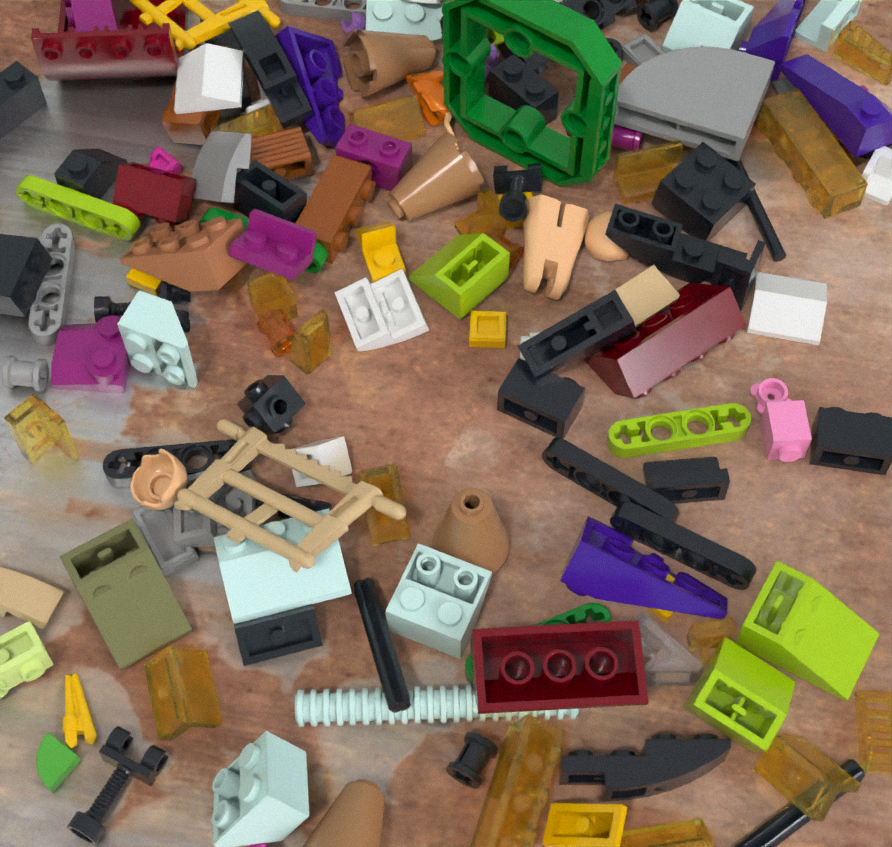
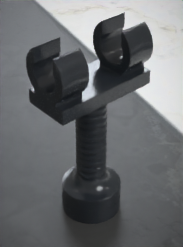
(512, 185)
(106, 307)
(88, 824)

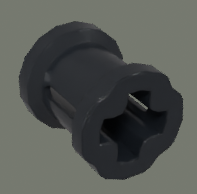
(655, 11)
(472, 760)

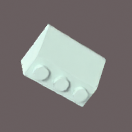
(263, 582)

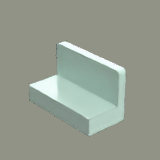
(826, 21)

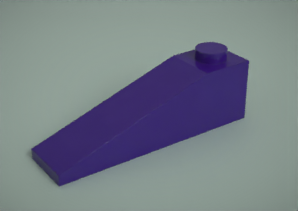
(774, 33)
(317, 73)
(847, 109)
(613, 571)

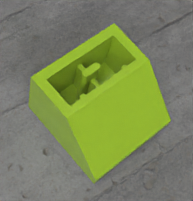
(463, 272)
(742, 697)

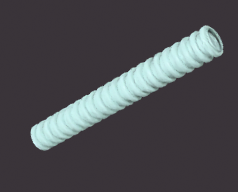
(425, 704)

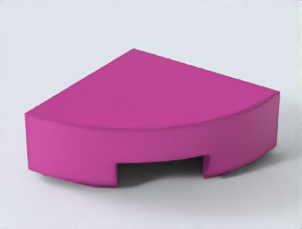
(162, 160)

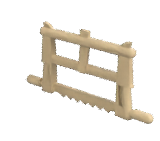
(325, 528)

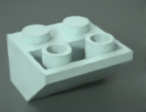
(709, 24)
(157, 340)
(438, 601)
(260, 794)

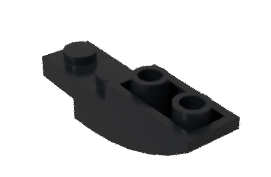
(271, 68)
(663, 245)
(660, 768)

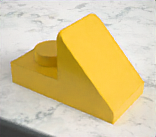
(379, 250)
(584, 825)

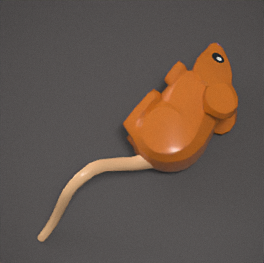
(431, 98)

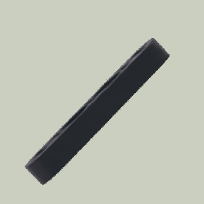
(181, 451)
(604, 479)
(683, 545)

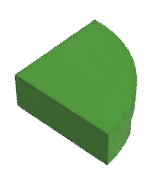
(55, 762)

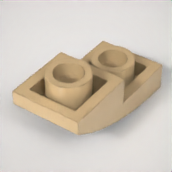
(27, 597)

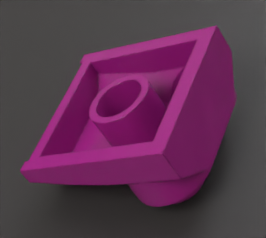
(90, 358)

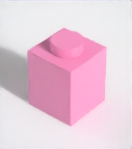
(785, 430)

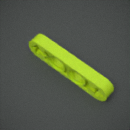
(78, 207)
(677, 423)

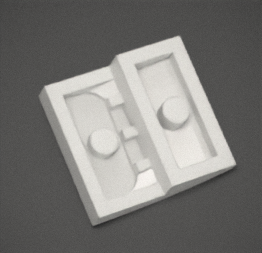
(381, 311)

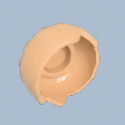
(598, 243)
(158, 480)

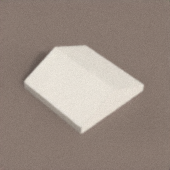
(209, 79)
(787, 308)

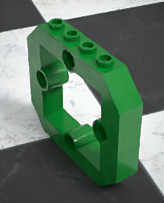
(523, 133)

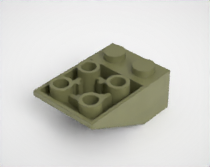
(126, 594)

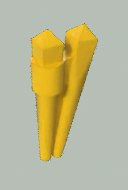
(77, 716)

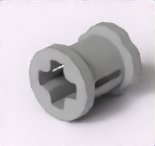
(25, 373)

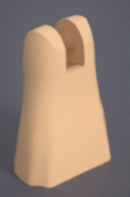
(551, 243)

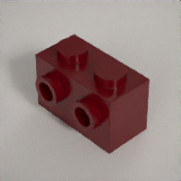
(154, 192)

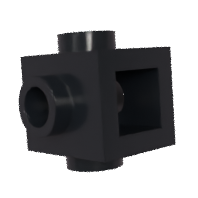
(270, 404)

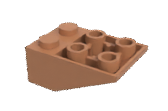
(188, 253)

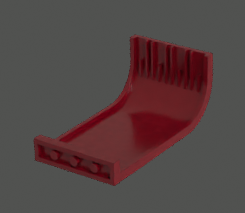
(108, 54)

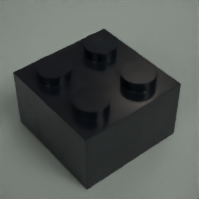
(703, 193)

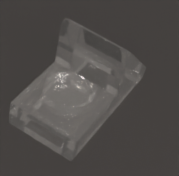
(669, 660)

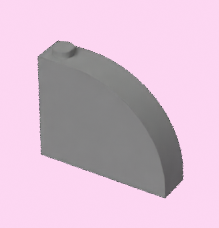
(696, 97)

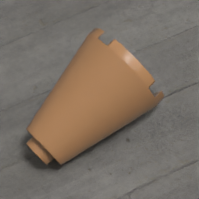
(384, 58)
(436, 181)
(473, 531)
(352, 819)

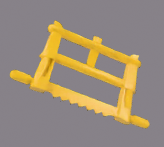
(212, 23)

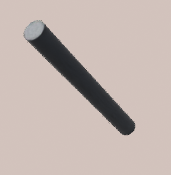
(762, 219)

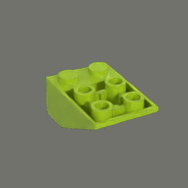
(807, 632)

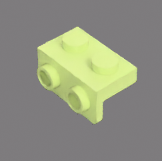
(21, 657)

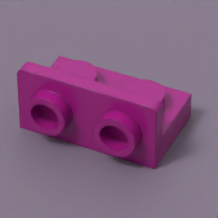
(275, 245)

